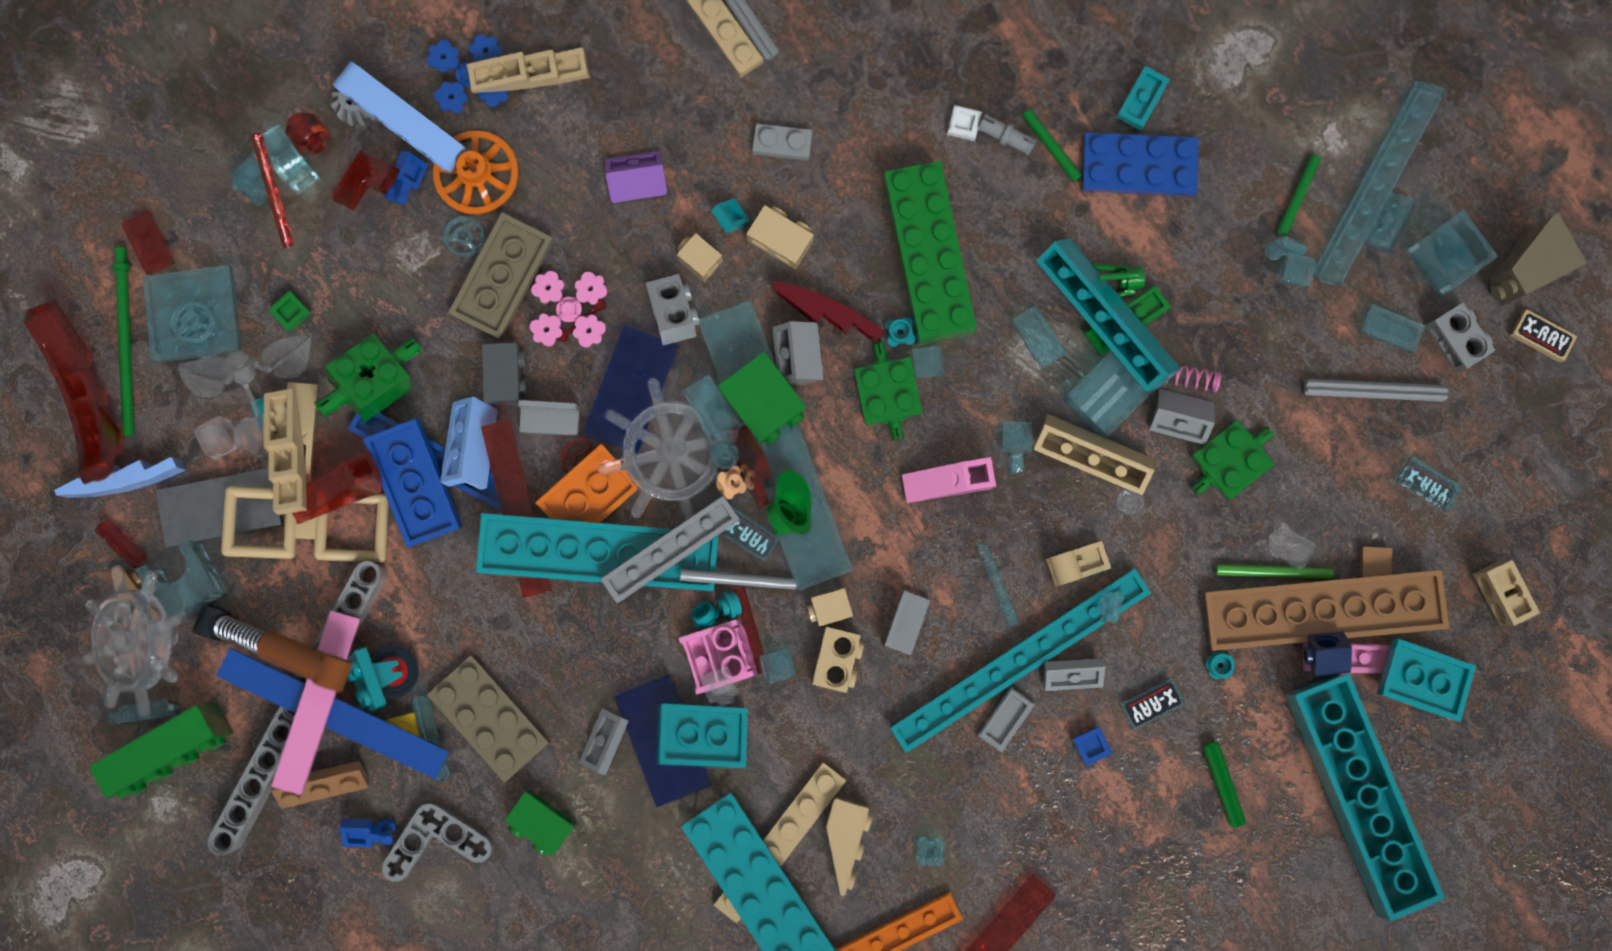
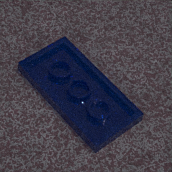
(626, 383)
(642, 709)

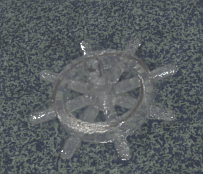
(670, 452)
(131, 640)

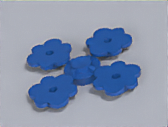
(451, 62)

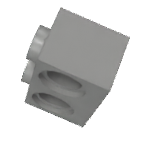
(668, 310)
(1453, 342)

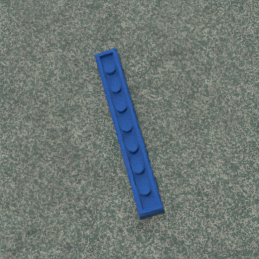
(343, 717)

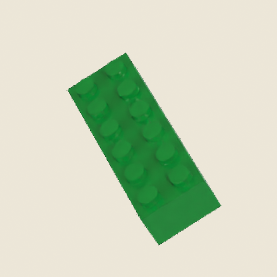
(929, 253)

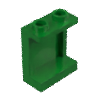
(763, 399)

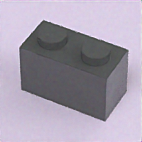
(503, 373)

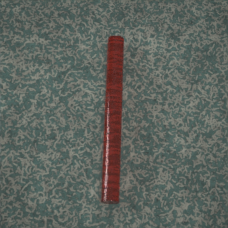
(272, 190)

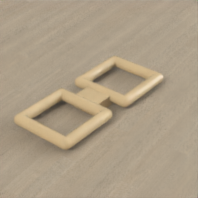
(311, 530)

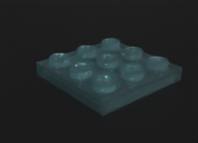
(209, 286)

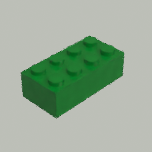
(161, 750)

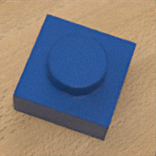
(1092, 746)

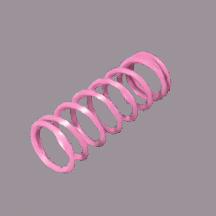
(1217, 378)

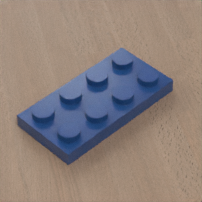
(1140, 164)
(413, 482)

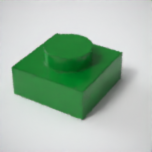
(290, 311)

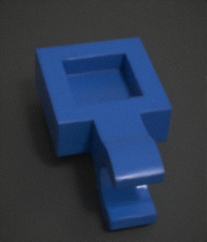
(410, 176)
(363, 834)

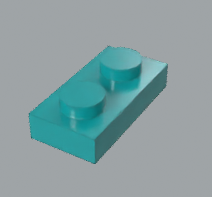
(1143, 98)

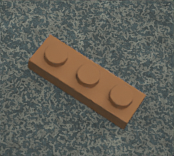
(326, 784)

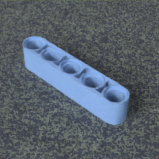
(399, 116)

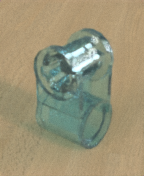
(248, 180)

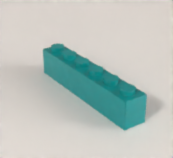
(1108, 315)

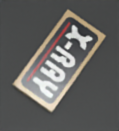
(1543, 336)

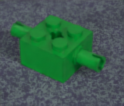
(351, 376)

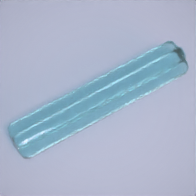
(428, 729)

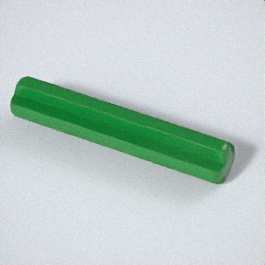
(1224, 784)

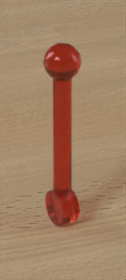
(600, 306)

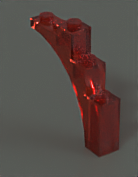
(70, 362)

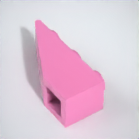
(949, 480)

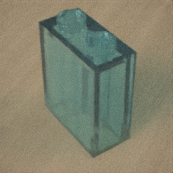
(1106, 395)

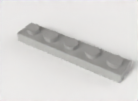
(669, 549)

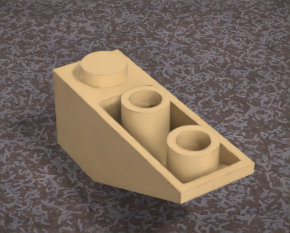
(844, 830)

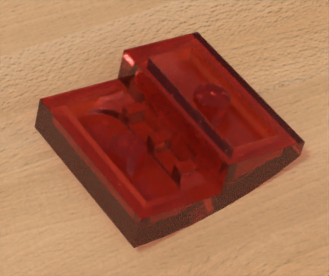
(752, 466)

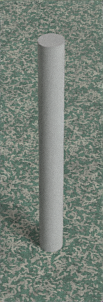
(737, 579)

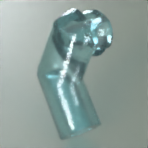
(1284, 245)

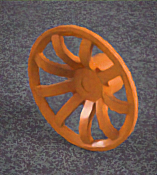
(476, 170)

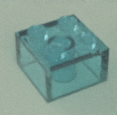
(1451, 253)

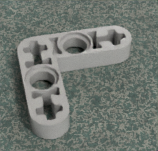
(426, 833)

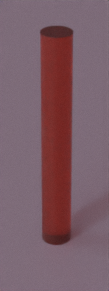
(750, 628)

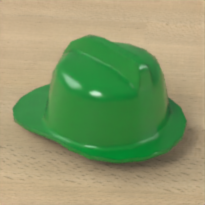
(791, 506)

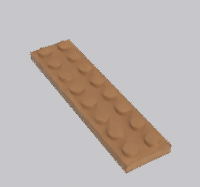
(1346, 605)

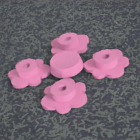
(568, 309)

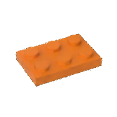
(586, 493)

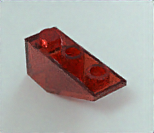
(341, 486)

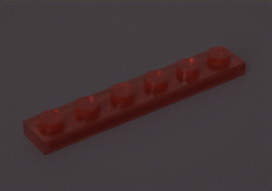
(511, 487)

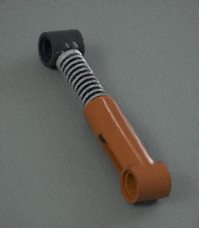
(321, 668)

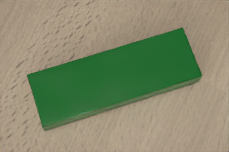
(1146, 307)

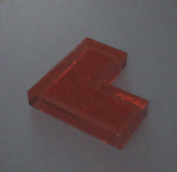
(364, 173)

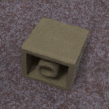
(1537, 259)

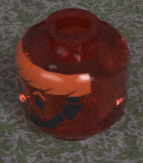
(307, 133)

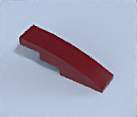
(816, 307)

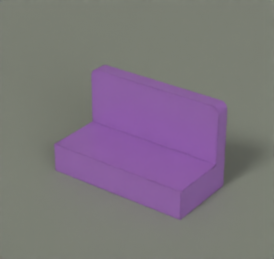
(635, 176)

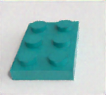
(1426, 680)
(702, 736)

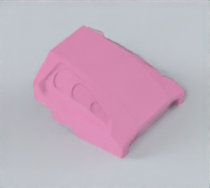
(709, 652)

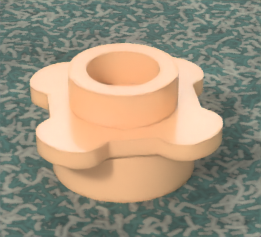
(724, 486)

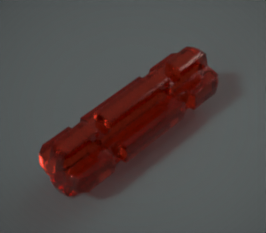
(120, 544)

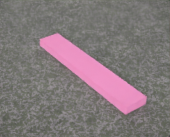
(313, 710)

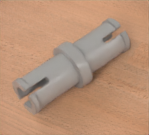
(1007, 134)

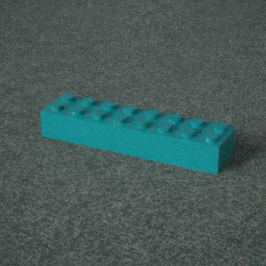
(1364, 796)

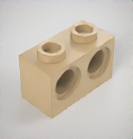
(1506, 593)
(829, 657)

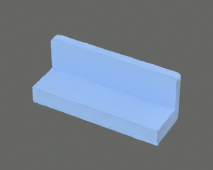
(465, 448)

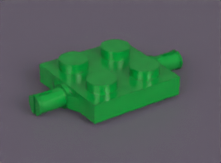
(888, 391)
(1232, 460)

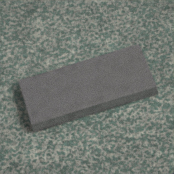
(197, 508)

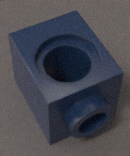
(1328, 653)

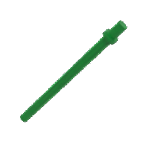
(121, 271)

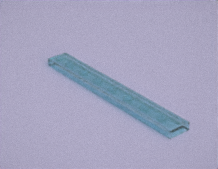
(1378, 183)

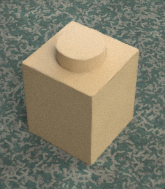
(699, 257)
(830, 607)

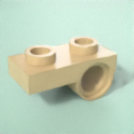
(1078, 563)

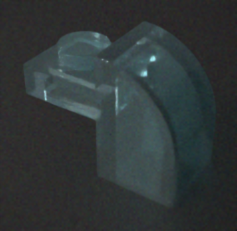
(288, 161)

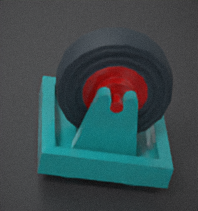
(382, 676)

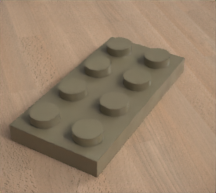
(501, 276)
(488, 718)

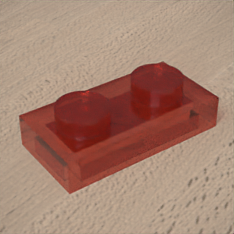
(148, 243)

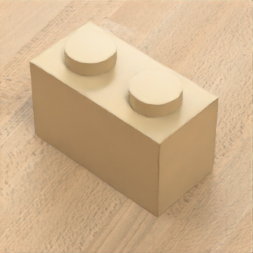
(780, 236)

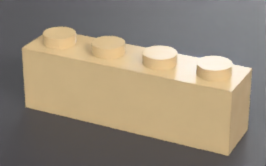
(1094, 454)

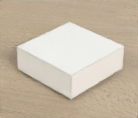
(964, 123)

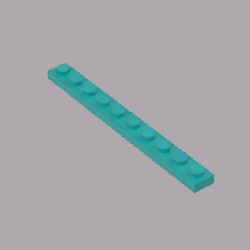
(1014, 664)

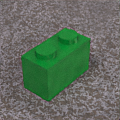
(539, 823)

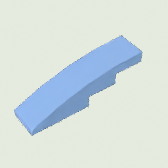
(122, 480)

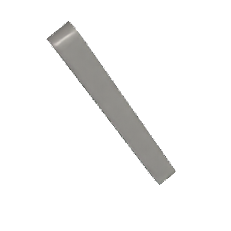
(271, 741)

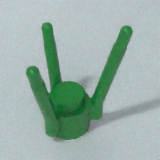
(1126, 276)

